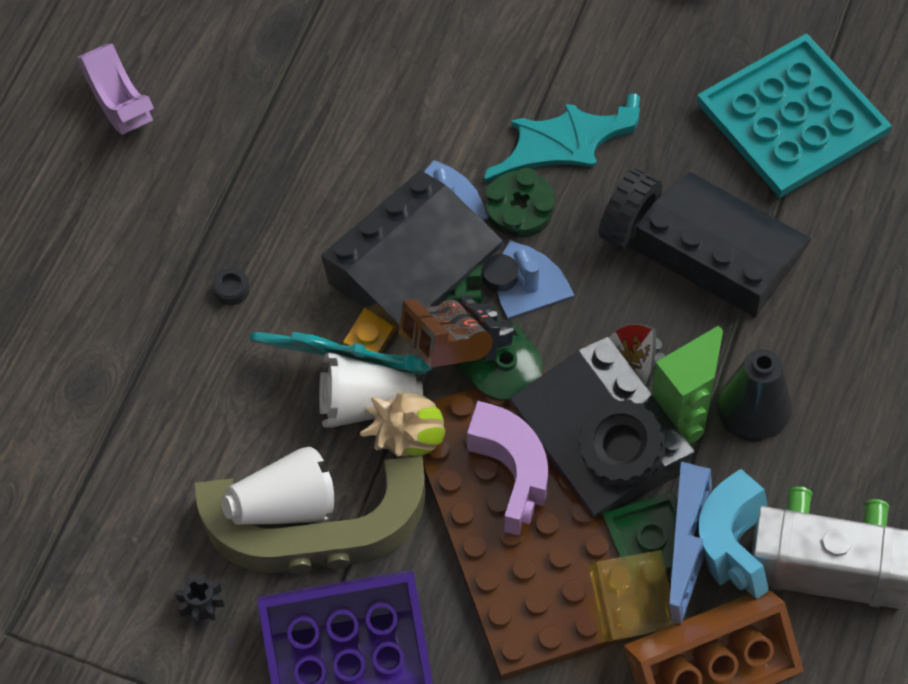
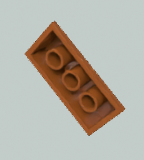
(726, 645)

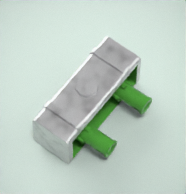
(831, 554)

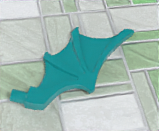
(566, 139)
(320, 346)

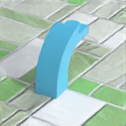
(722, 522)

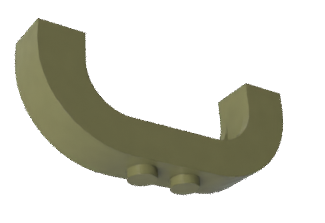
(320, 544)

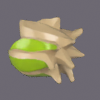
(406, 425)

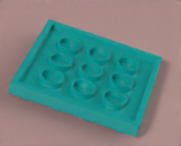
(793, 115)

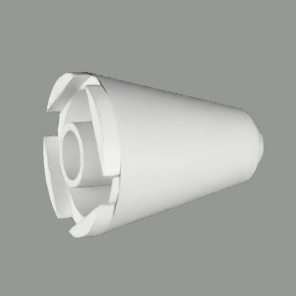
(352, 383)
(282, 492)

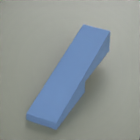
(688, 554)

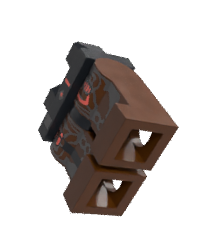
(454, 331)

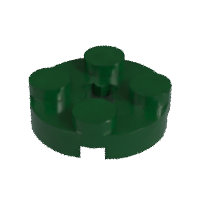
(520, 185)

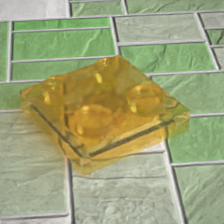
(631, 595)

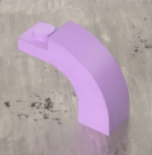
(114, 90)
(515, 444)

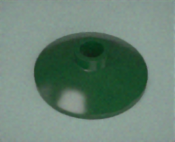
(504, 380)

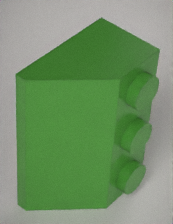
(686, 381)

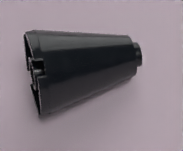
(756, 398)

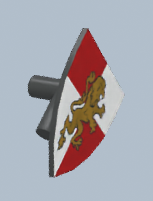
(639, 348)

